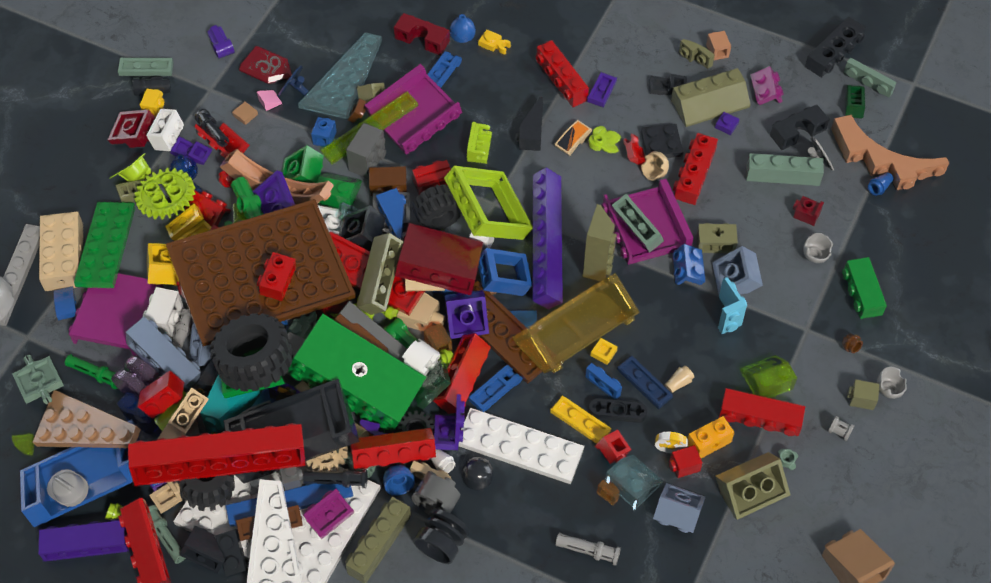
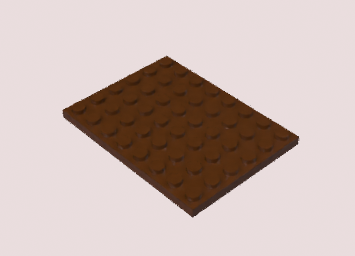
(223, 266)

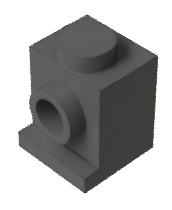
(292, 478)

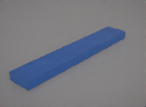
(301, 496)

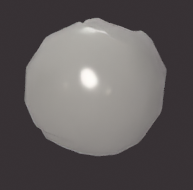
(817, 248)
(891, 383)

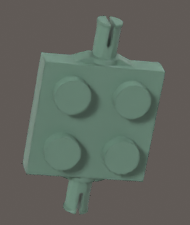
(37, 379)

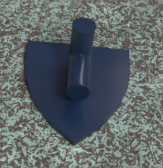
(297, 84)

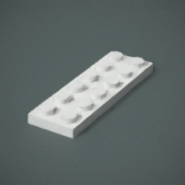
(521, 446)

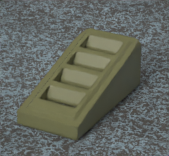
(128, 187)

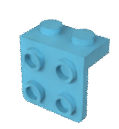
(734, 309)

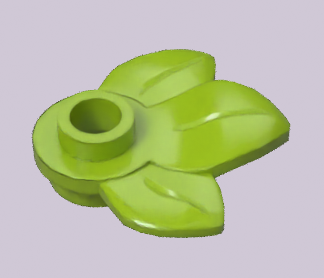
(604, 140)

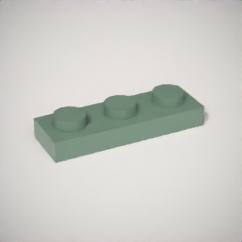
(145, 66)
(869, 77)

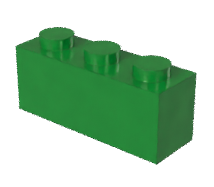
(864, 288)

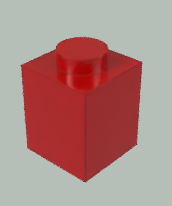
(685, 461)

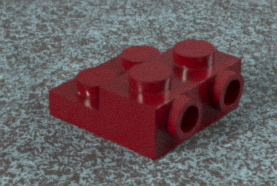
(132, 128)

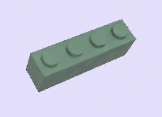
(784, 169)

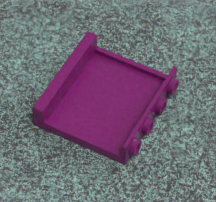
(432, 114)
(663, 212)
(112, 311)

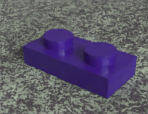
(602, 89)

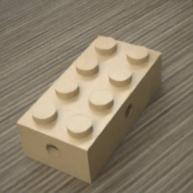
(60, 249)

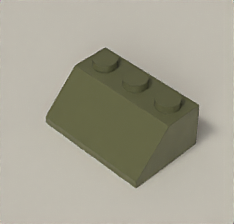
(753, 485)

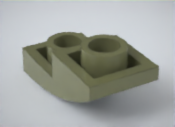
(692, 51)

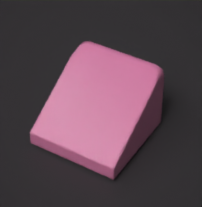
(268, 99)

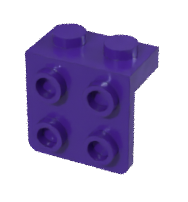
(447, 428)

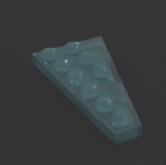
(338, 88)

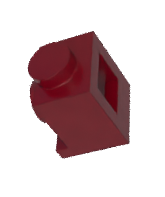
(807, 210)

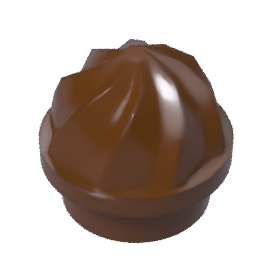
(852, 343)

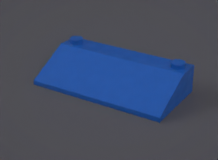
(101, 467)

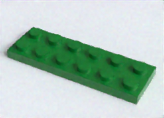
(105, 245)

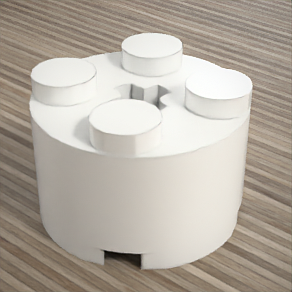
(421, 357)

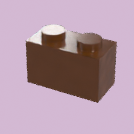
(387, 178)

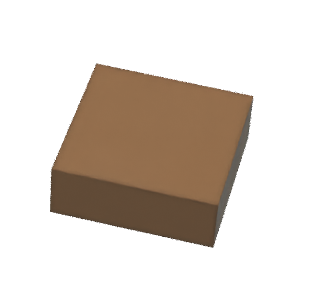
(245, 113)

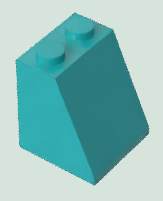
(220, 409)

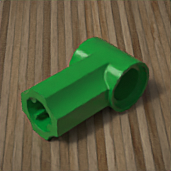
(400, 332)

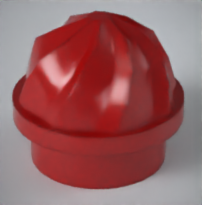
(225, 179)

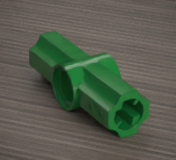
(246, 200)

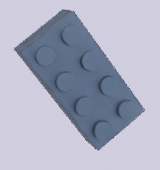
(160, 353)

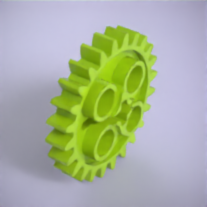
(153, 201)

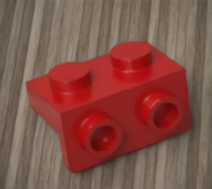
(211, 209)

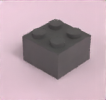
(366, 150)

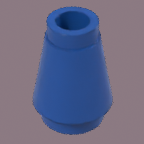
(879, 184)

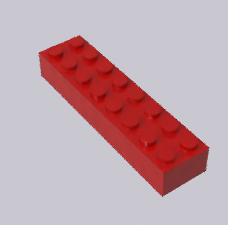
(216, 454)

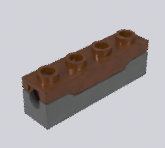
(362, 325)

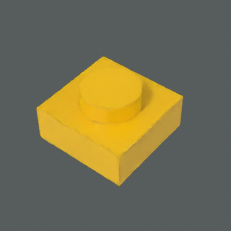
(604, 351)

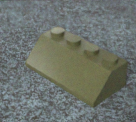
(711, 97)
(599, 246)

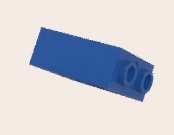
(490, 278)

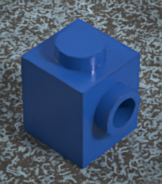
(323, 132)

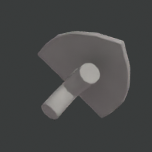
(819, 153)

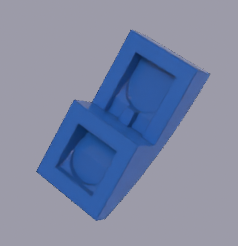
(65, 303)

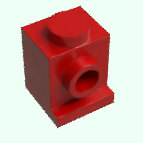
(613, 447)

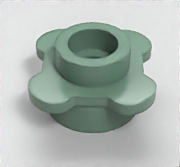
(791, 455)

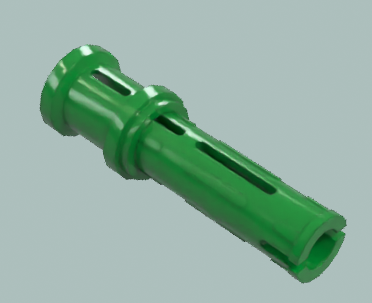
(101, 374)

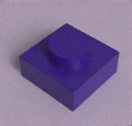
(727, 123)

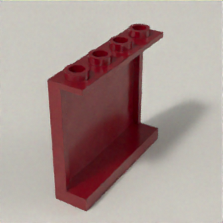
(439, 259)

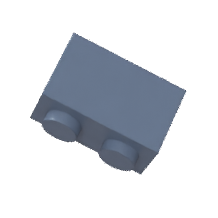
(741, 268)
(679, 508)

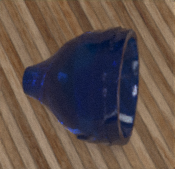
(186, 164)

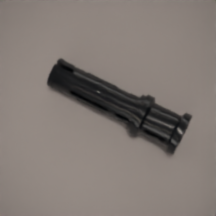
(209, 124)
(345, 478)

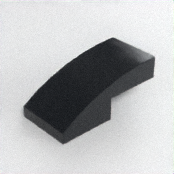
(665, 86)

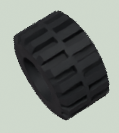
(436, 208)

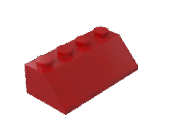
(144, 543)

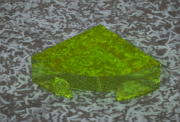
(24, 443)

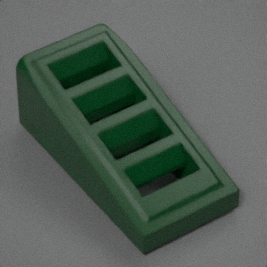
(854, 102)

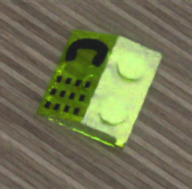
(769, 376)

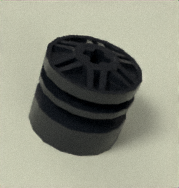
(441, 536)

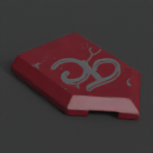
(266, 66)

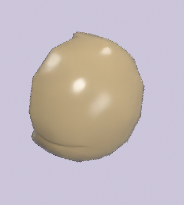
(655, 166)

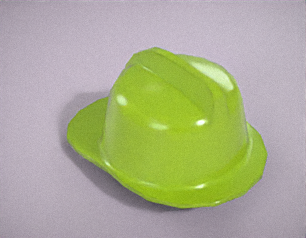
(136, 171)

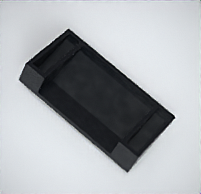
(320, 411)

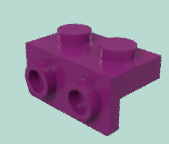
(766, 86)
(328, 513)

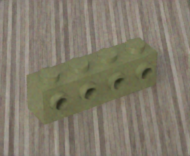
(379, 274)
(378, 540)

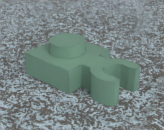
(302, 327)

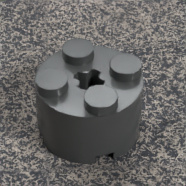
(436, 493)

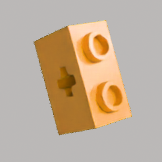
(711, 437)

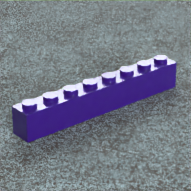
(547, 239)

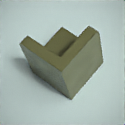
(370, 91)

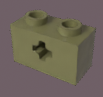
(717, 238)

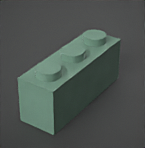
(637, 223)

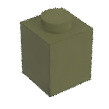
(863, 394)

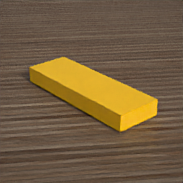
(580, 419)

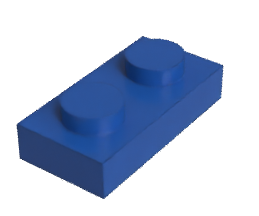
(603, 381)

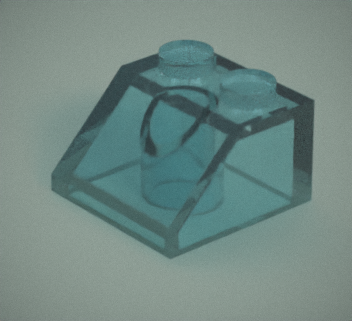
(633, 480)

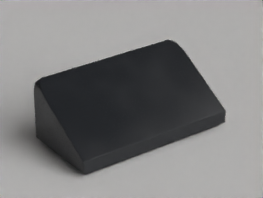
(208, 377)

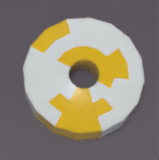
(670, 441)

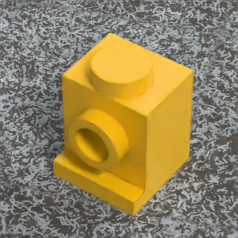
(152, 101)

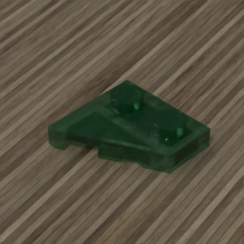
(433, 385)

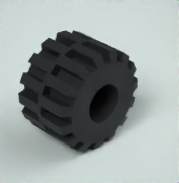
(207, 491)

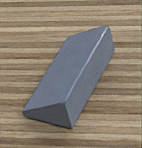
(197, 352)

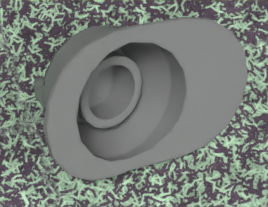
(67, 488)

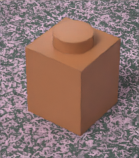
(719, 45)

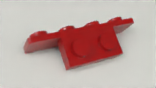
(235, 141)

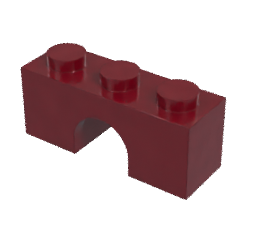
(410, 27)

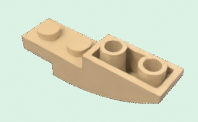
(184, 415)

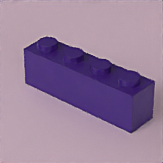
(82, 540)

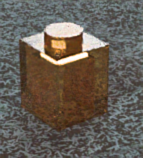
(437, 337)

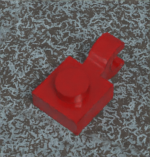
(634, 151)

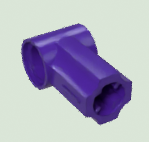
(221, 45)

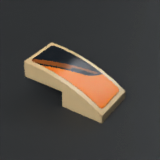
(572, 137)

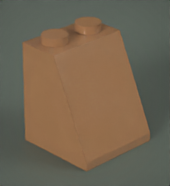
(857, 559)

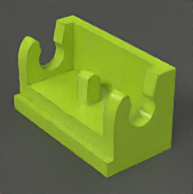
(479, 143)

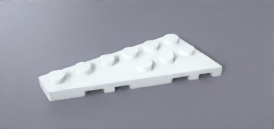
(272, 547)

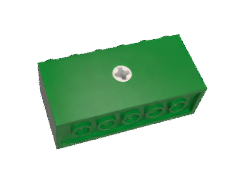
(372, 380)

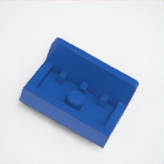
(688, 265)

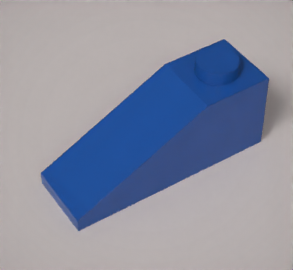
(392, 208)

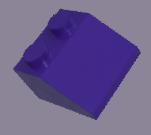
(466, 314)

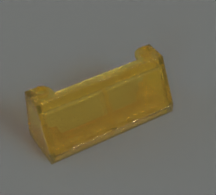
(577, 324)

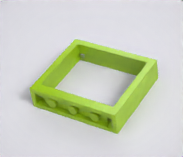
(459, 183)

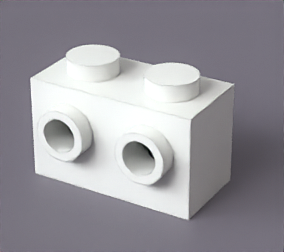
(165, 130)

